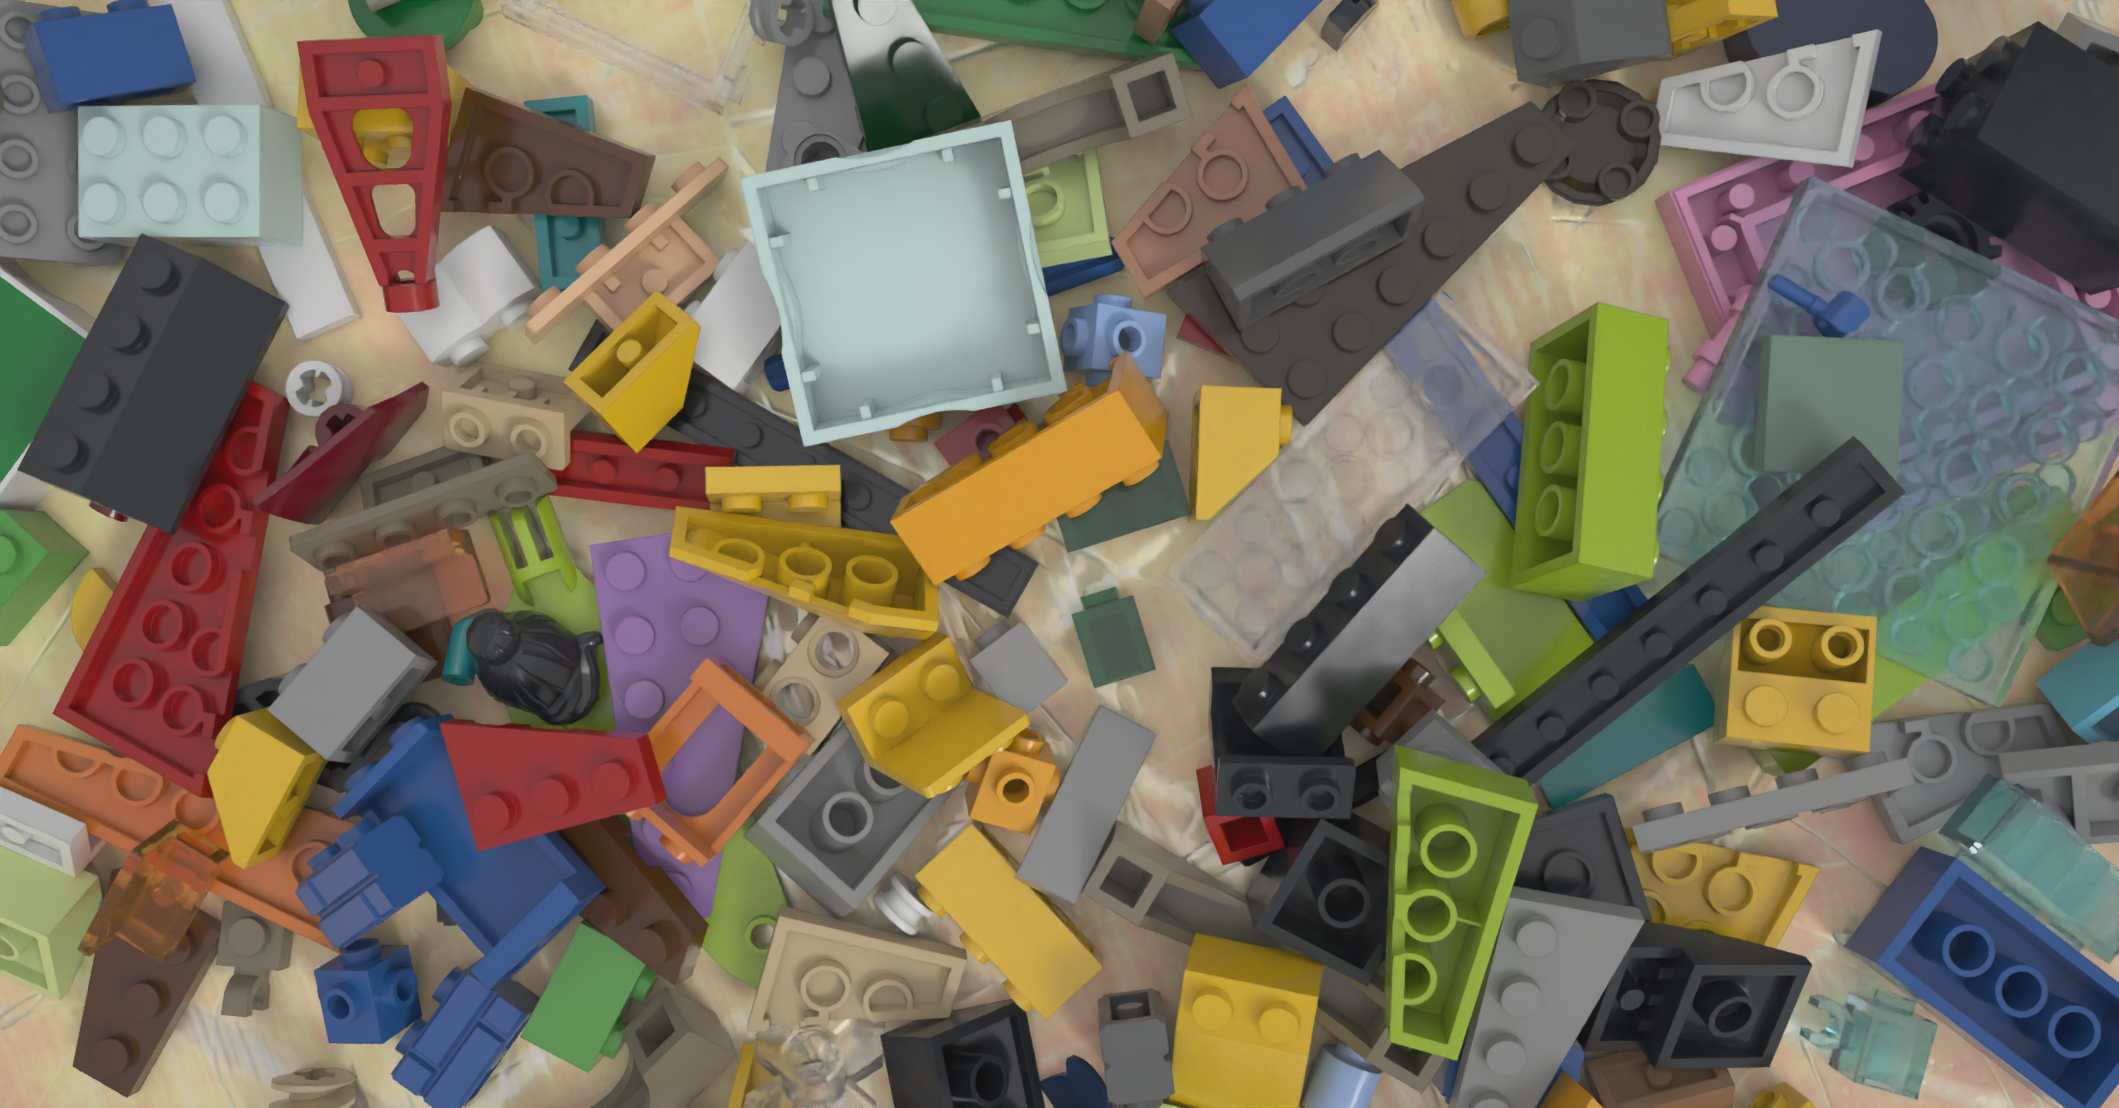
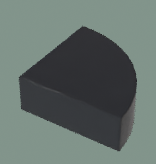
(1346, 20)

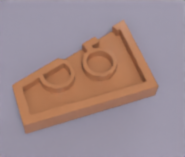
(1222, 178)

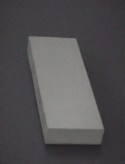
(1085, 806)

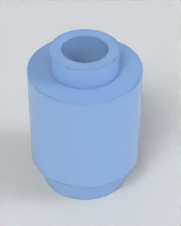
(1340, 1079)

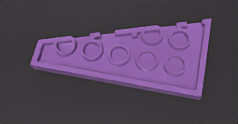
(656, 631)

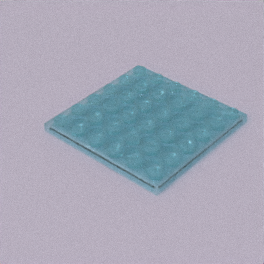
(1997, 442)

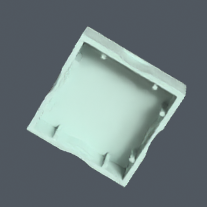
(905, 282)

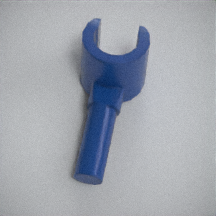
(1831, 319)

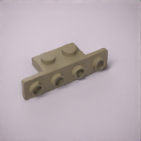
(422, 498)

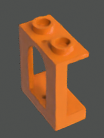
(713, 684)

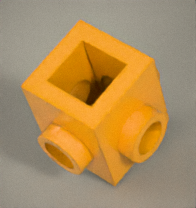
(1013, 783)

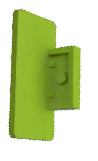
(1498, 636)

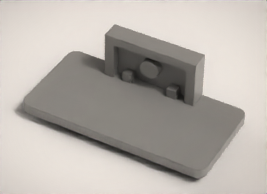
(38, 160)

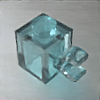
(1876, 1040)

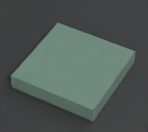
(1824, 393)

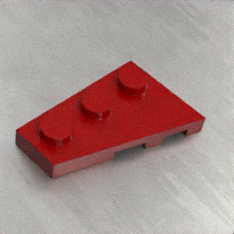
(547, 780)

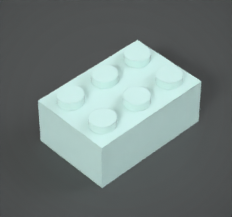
(190, 175)

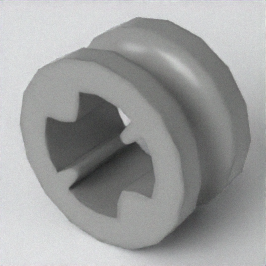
(796, 27)

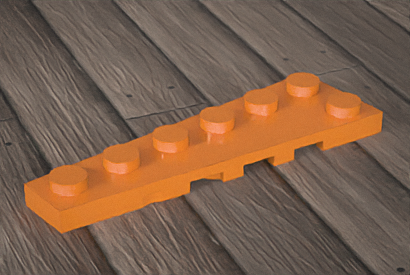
(131, 802)

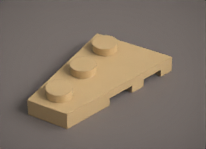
(850, 971)

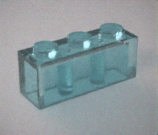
(2039, 864)

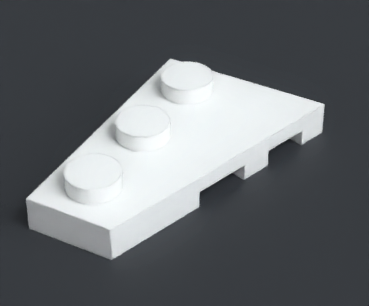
(1777, 106)

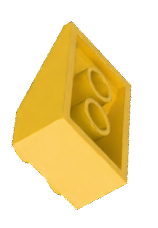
(1243, 1025)

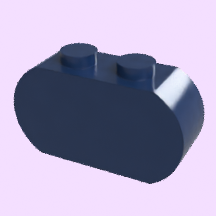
(1905, 46)

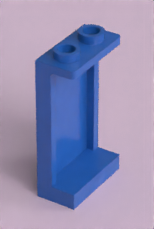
(501, 897)

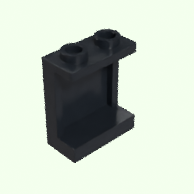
(1260, 780)

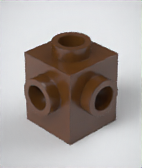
(1398, 705)

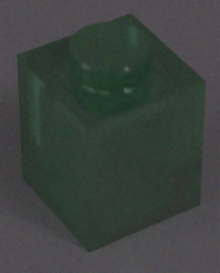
(1112, 637)

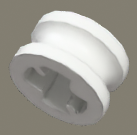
(300, 384)
(902, 904)

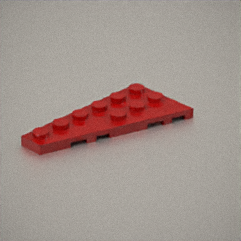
(177, 625)

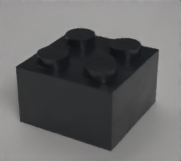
(1327, 893)

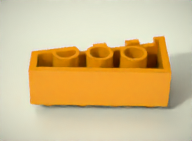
(1035, 474)

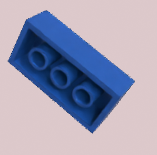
(1996, 979)

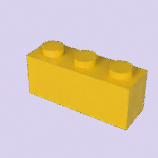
(1007, 920)

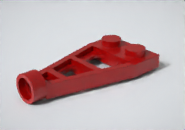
(385, 74)

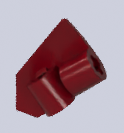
(348, 443)

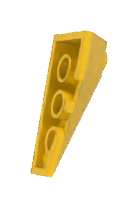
(831, 571)

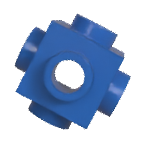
(368, 992)

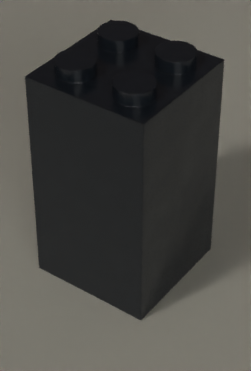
(2029, 152)

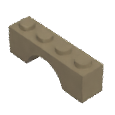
(1094, 111)
(672, 1054)

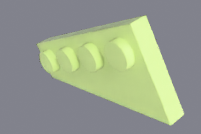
(1069, 209)

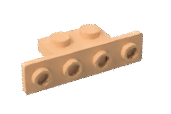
(655, 255)

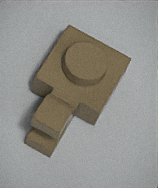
(254, 949)

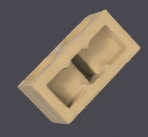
(827, 683)

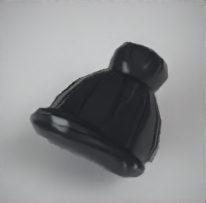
(536, 664)

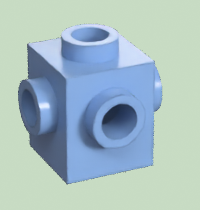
(1106, 330)

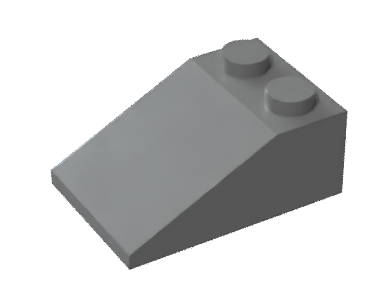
(841, 825)

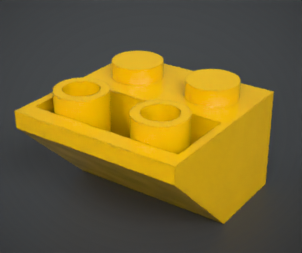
(1797, 683)

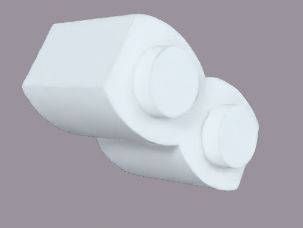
(480, 291)

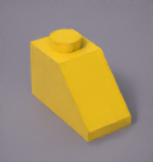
(639, 371)
(260, 783)

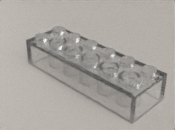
(1347, 474)

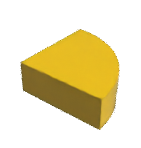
(89, 603)

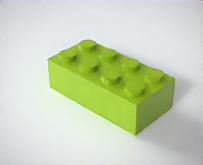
(1592, 455)

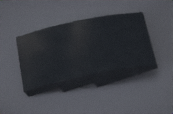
(1697, 1000)

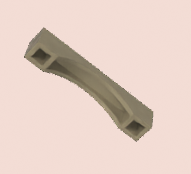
(1179, 900)

